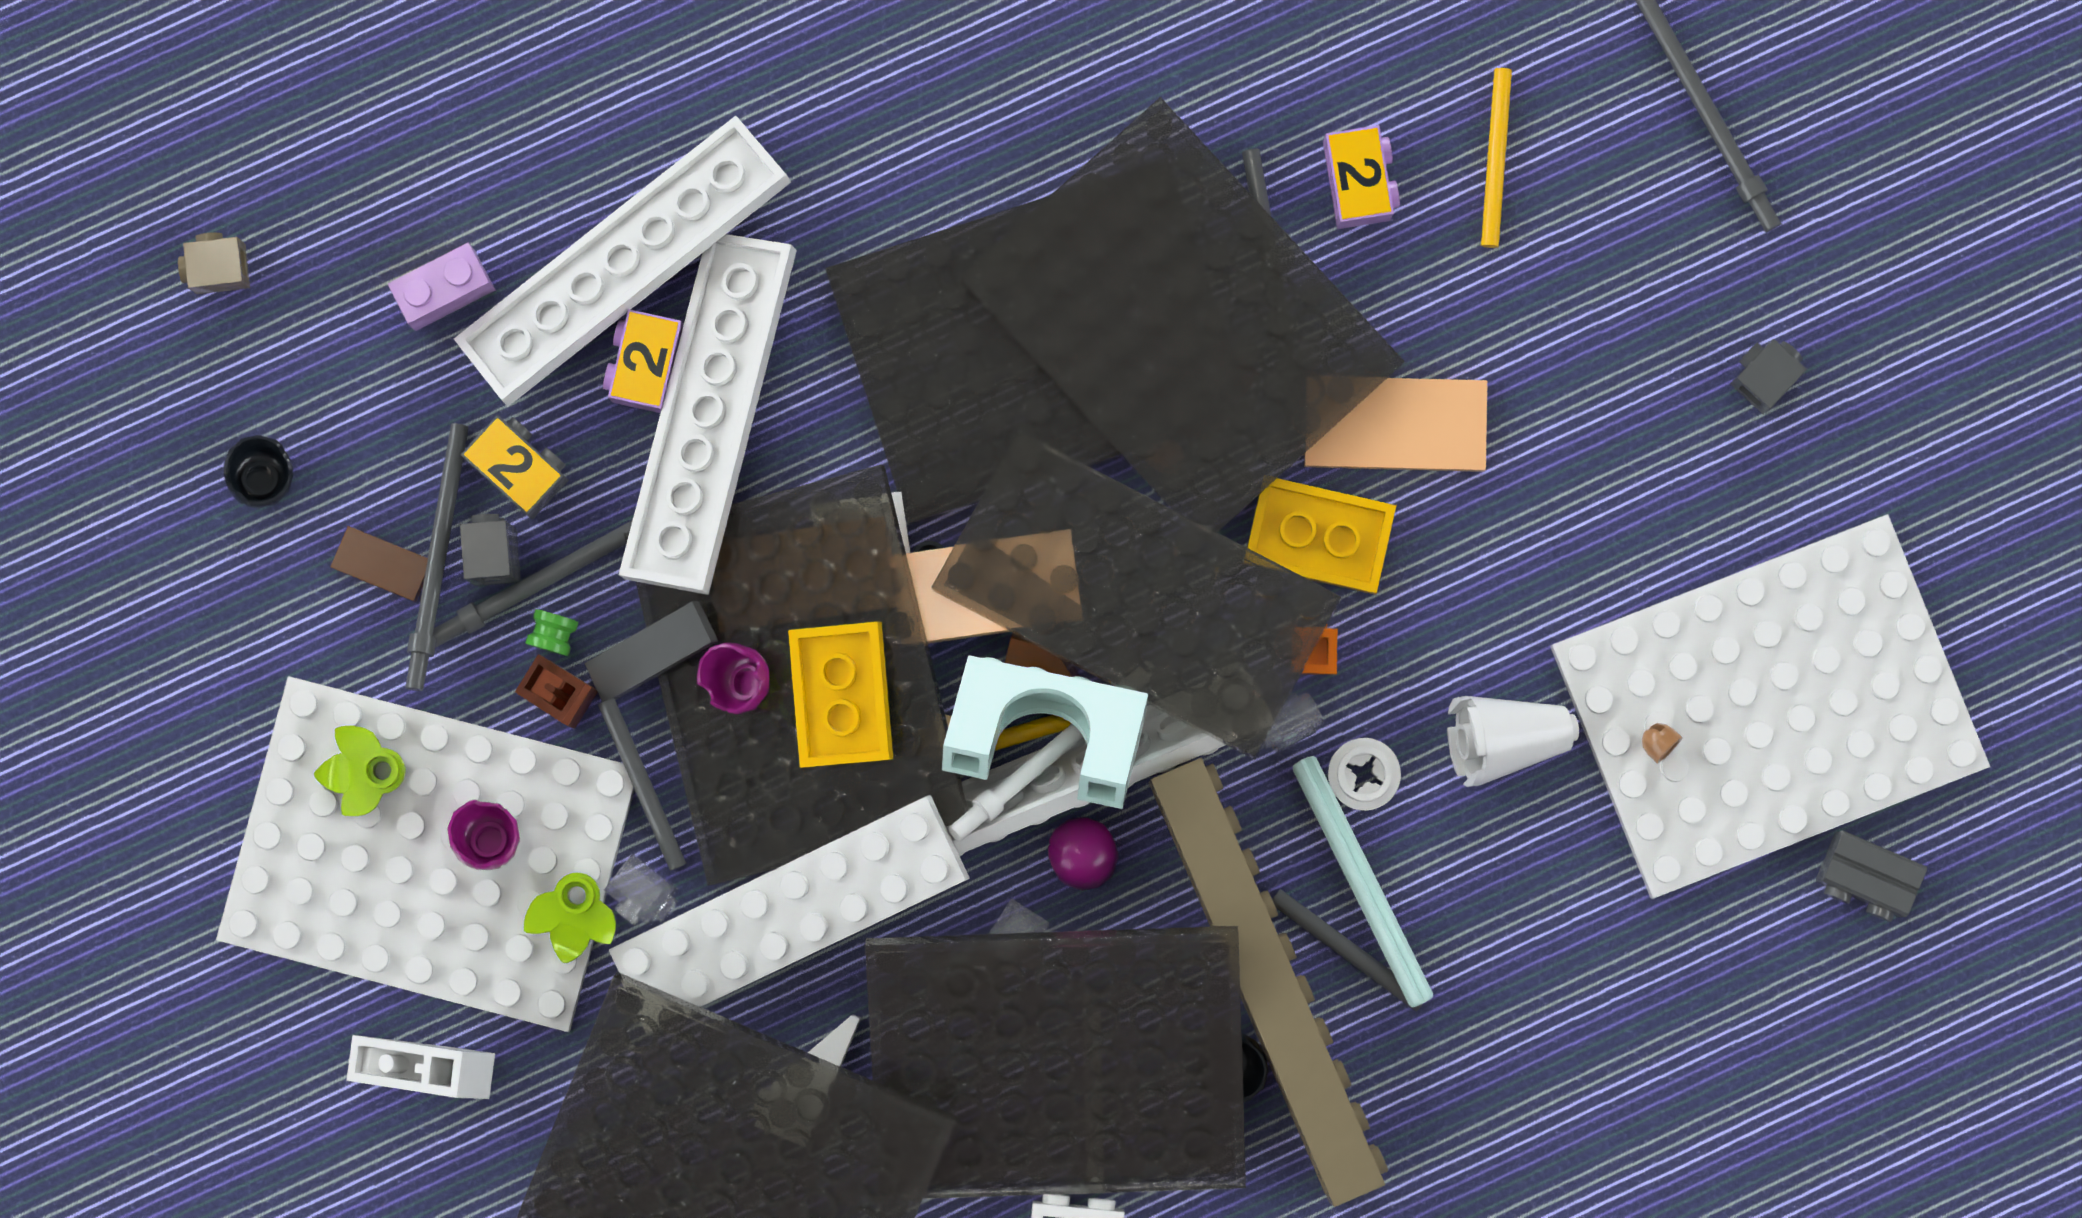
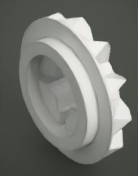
(1385, 768)

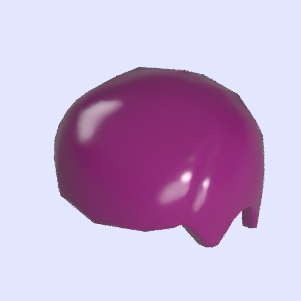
(734, 677)
(483, 835)
(1083, 853)

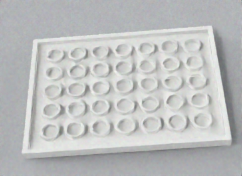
(1796, 699)
(385, 888)

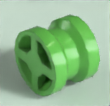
(551, 632)

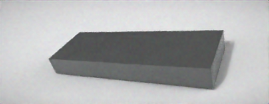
(651, 651)

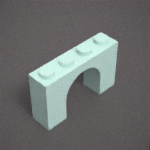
(1000, 692)

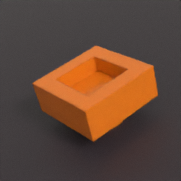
(1324, 657)

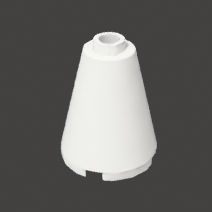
(1506, 736)

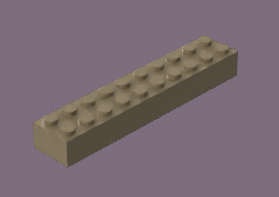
(1268, 986)

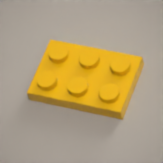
(1323, 534)
(840, 694)

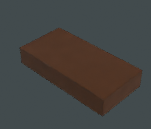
(380, 563)

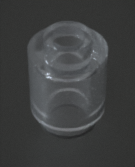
(1294, 723)

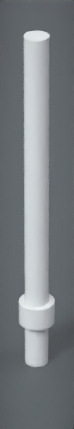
(990, 803)

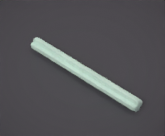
(1362, 881)

